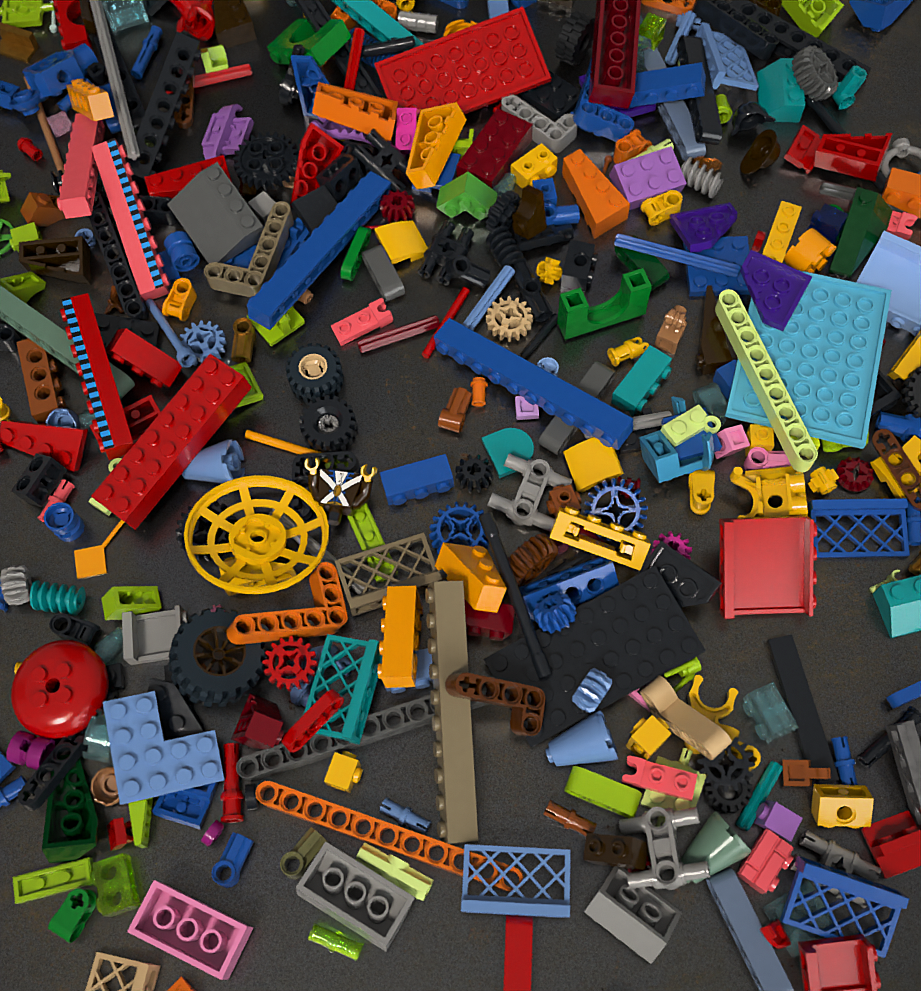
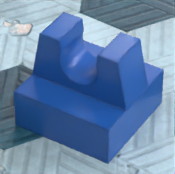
(299, 231)

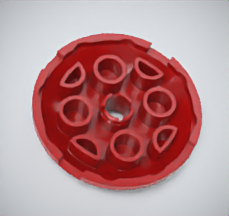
(81, 689)

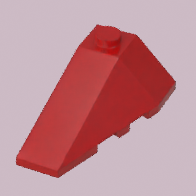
(315, 154)

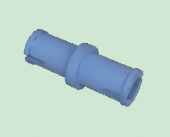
(405, 816)

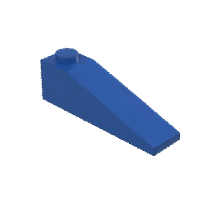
(307, 77)

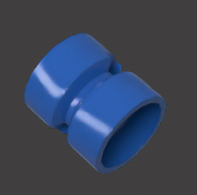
(181, 251)
(64, 522)

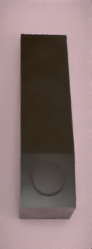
(713, 345)

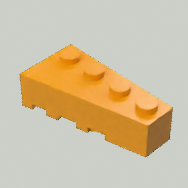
(433, 142)
(400, 636)

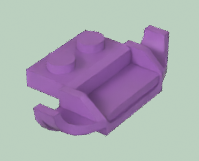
(226, 132)

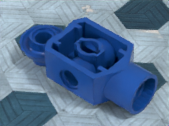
(51, 76)

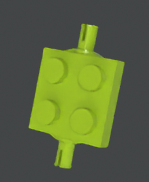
(24, 12)

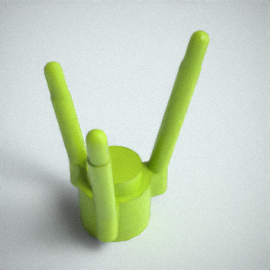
(687, 669)

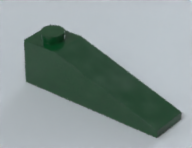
(862, 229)
(70, 818)

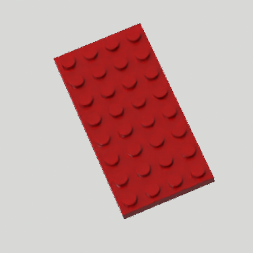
(467, 66)

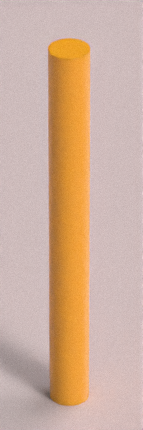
(281, 444)

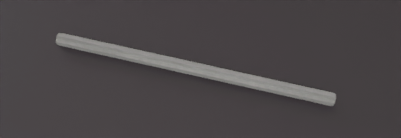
(115, 80)

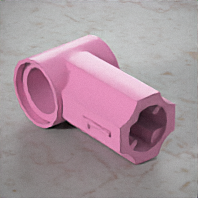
(768, 459)

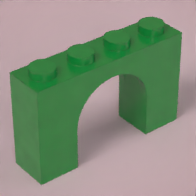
(318, 45)
(631, 301)

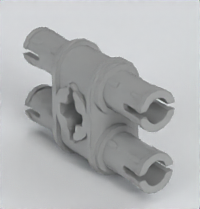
(845, 860)

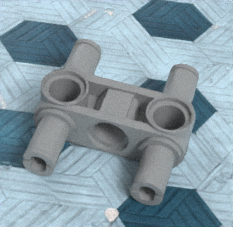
(529, 492)
(664, 848)

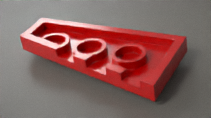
(58, 442)

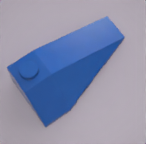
(878, 13)

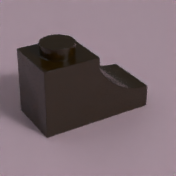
(530, 215)

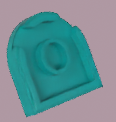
(504, 442)

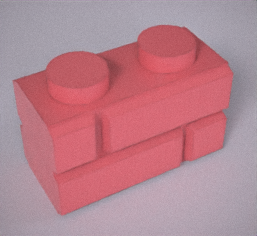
(765, 862)

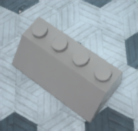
(355, 896)

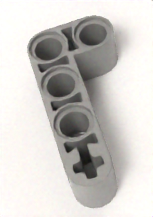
(553, 135)

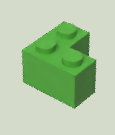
(466, 194)

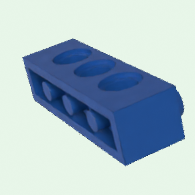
(576, 577)

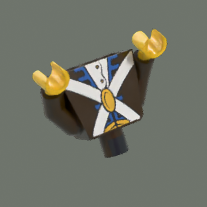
(339, 491)

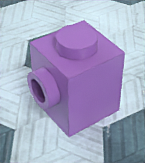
(777, 819)

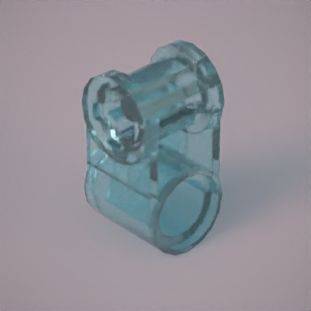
(711, 399)

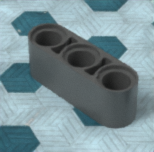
(383, 273)

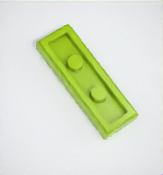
(52, 880)

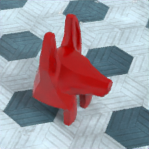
(196, 18)

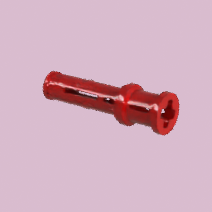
(232, 795)

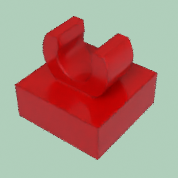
(117, 833)

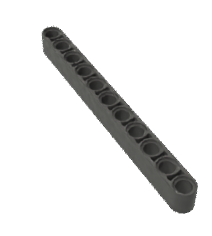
(311, 754)

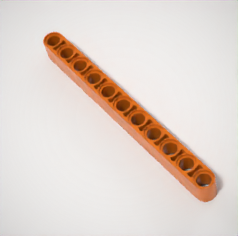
(374, 836)

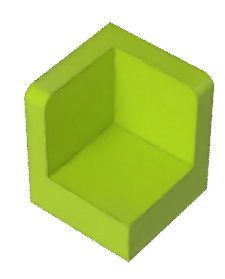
(214, 58)
(463, 144)

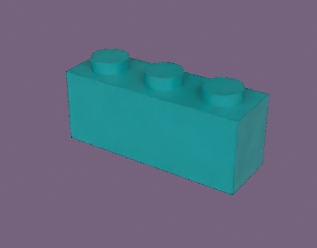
(642, 381)

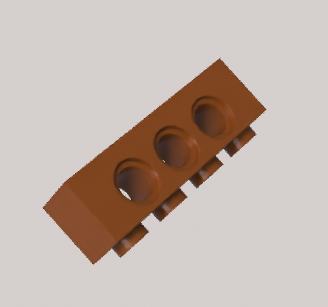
(37, 388)

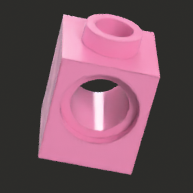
(732, 441)

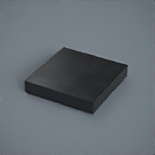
(314, 207)

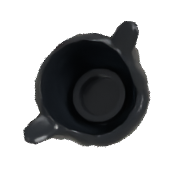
(749, 116)

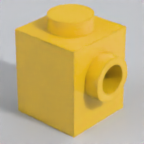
(343, 771)

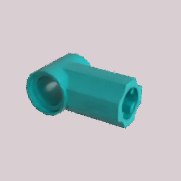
(848, 87)

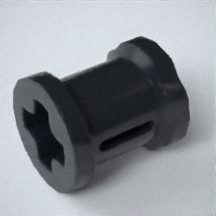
(98, 75)

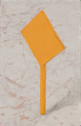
(92, 560)

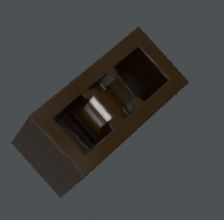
(615, 851)

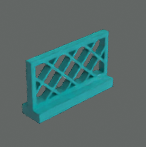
(363, 687)

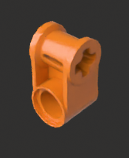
(630, 146)

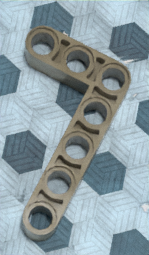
(264, 260)

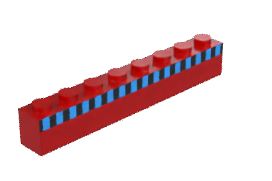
(98, 376)

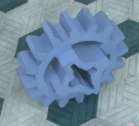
(204, 340)

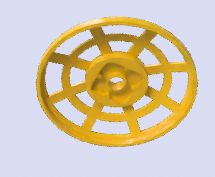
(252, 526)

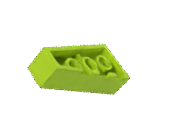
(812, 15)

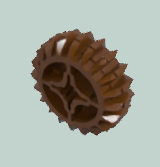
(532, 558)

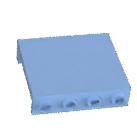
(897, 267)

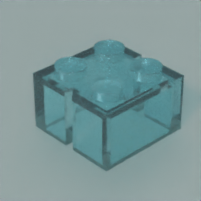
(124, 13)

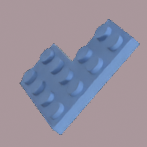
(145, 762)

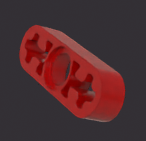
(312, 720)

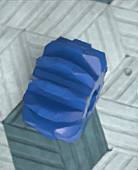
(554, 612)

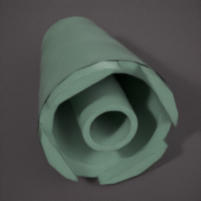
(716, 845)

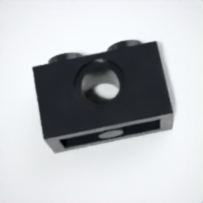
(578, 254)

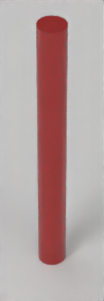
(450, 314)

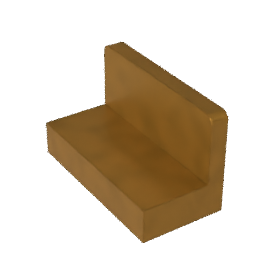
(17, 43)

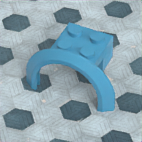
(664, 459)

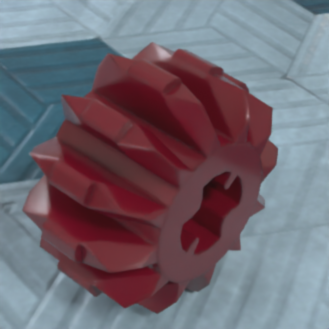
(397, 206)

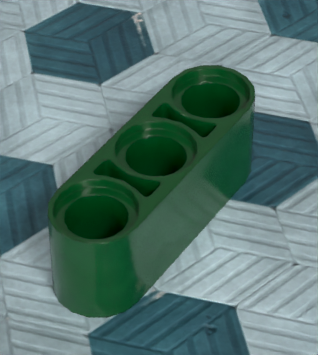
(652, 266)

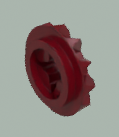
(846, 477)

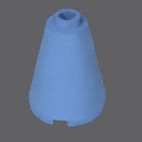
(217, 463)
(583, 743)

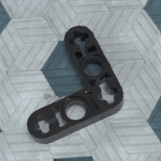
(297, 473)

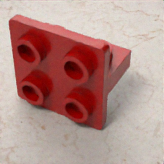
(894, 844)

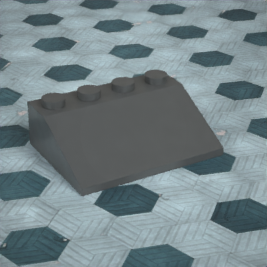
(216, 216)

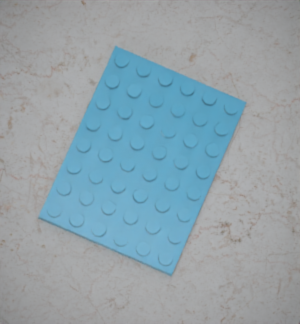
(824, 360)

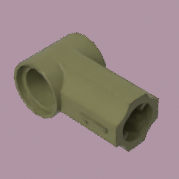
(304, 851)

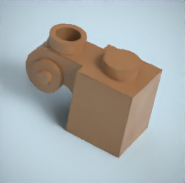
(672, 330)

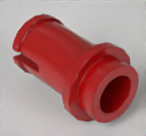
(26, 145)

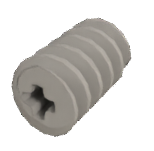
(700, 178)

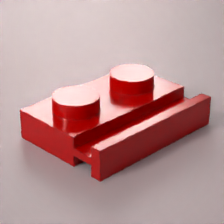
(803, 149)

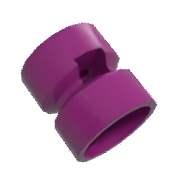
(29, 749)

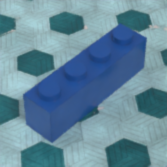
(669, 84)

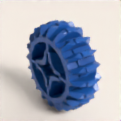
(614, 493)
(450, 518)

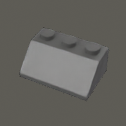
(634, 915)

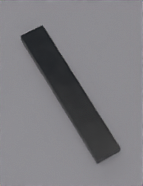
(801, 705)

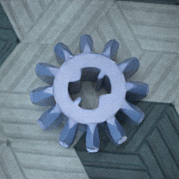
(592, 690)

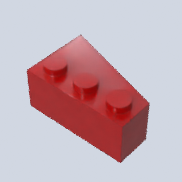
(853, 154)

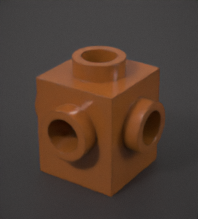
(561, 497)

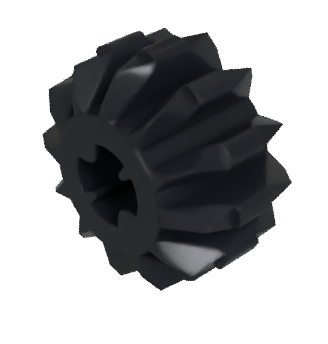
(467, 468)

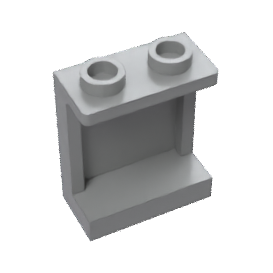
(150, 635)

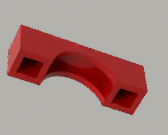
(72, 34)

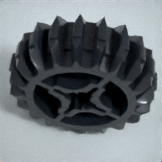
(199, 533)

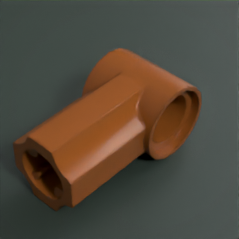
(454, 415)

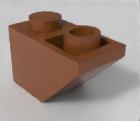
(41, 209)

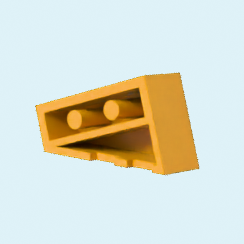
(476, 569)

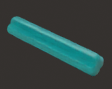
(759, 795)

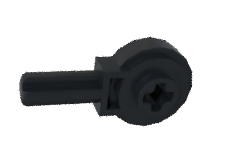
(288, 86)

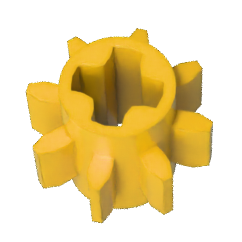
(549, 270)
(823, 480)

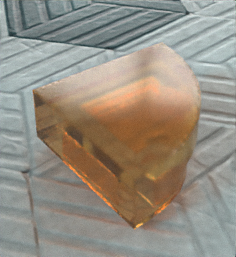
(711, 163)

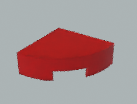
(758, 241)
(776, 934)

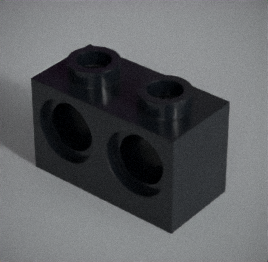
(341, 175)
(39, 480)

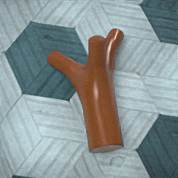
(113, 301)

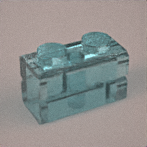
(769, 713)

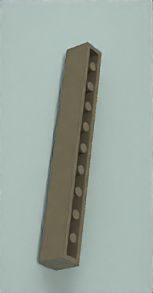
(452, 714)

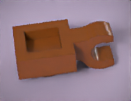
(801, 774)

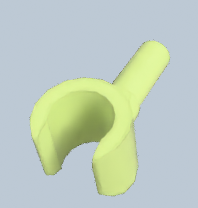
(890, 578)

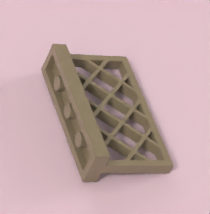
(373, 599)

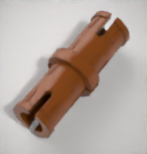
(569, 818)

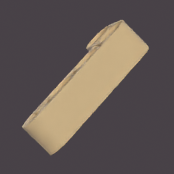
(684, 720)

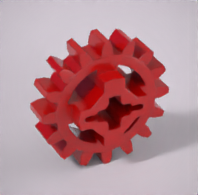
(283, 670)

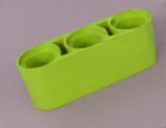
(603, 792)

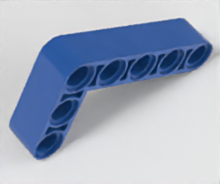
(600, 118)

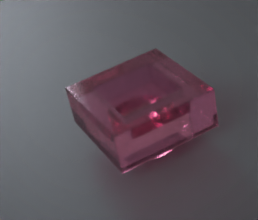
(60, 123)

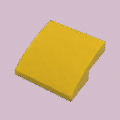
(401, 241)
(592, 463)

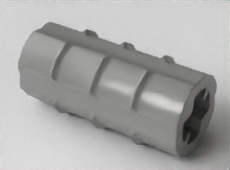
(418, 21)

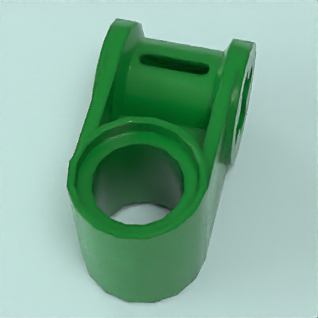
(71, 916)

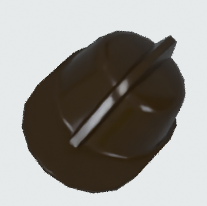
(762, 153)

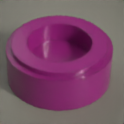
(213, 833)

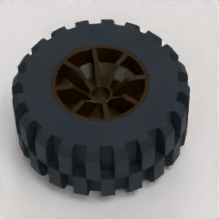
(211, 665)

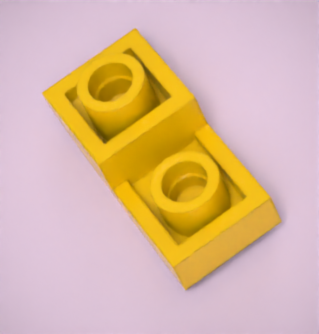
(885, 476)

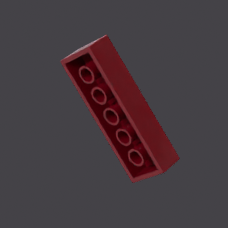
(614, 52)

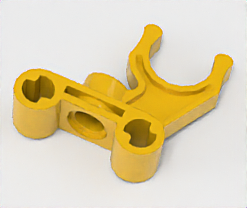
(715, 714)

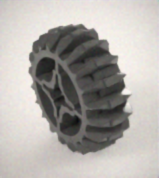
(815, 73)

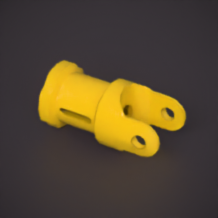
(629, 349)

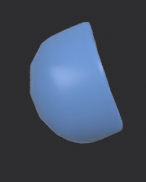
(63, 417)

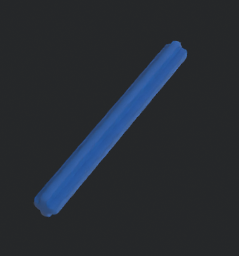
(677, 255)

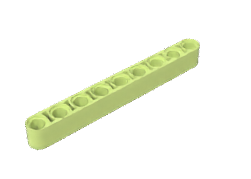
(765, 388)

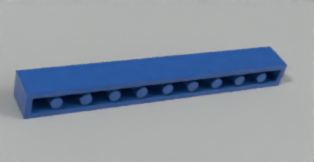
(317, 251)
(534, 384)

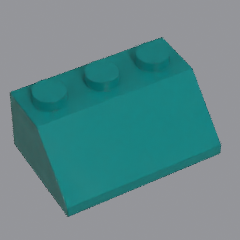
(779, 91)
(900, 606)

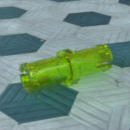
(335, 941)

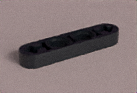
(52, 763)

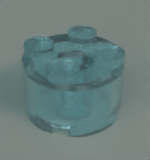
(97, 739)

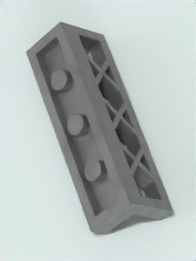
(907, 755)

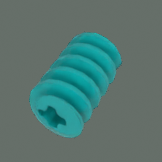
(57, 599)

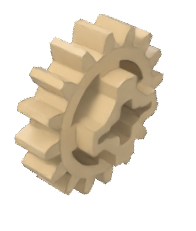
(509, 317)

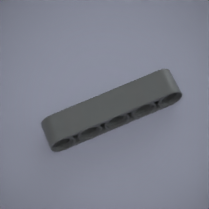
(595, 384)

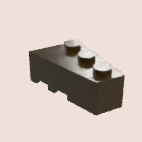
(58, 258)

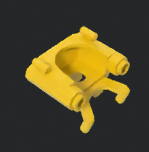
(770, 482)

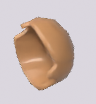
(105, 787)

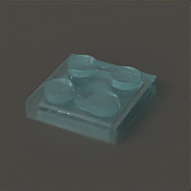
(775, 908)

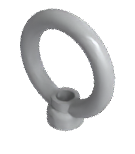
(900, 148)

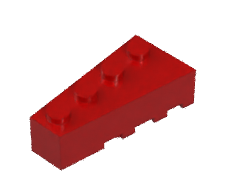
(173, 181)

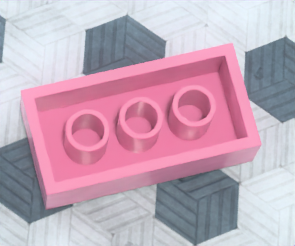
(190, 930)

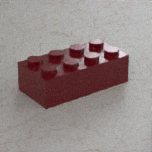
(496, 148)

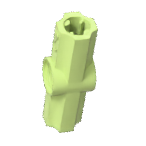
(395, 871)

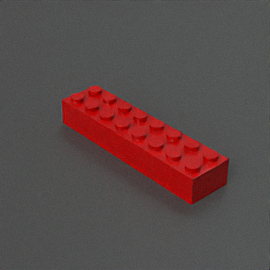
(172, 441)

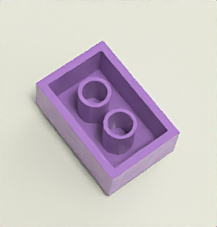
(648, 176)

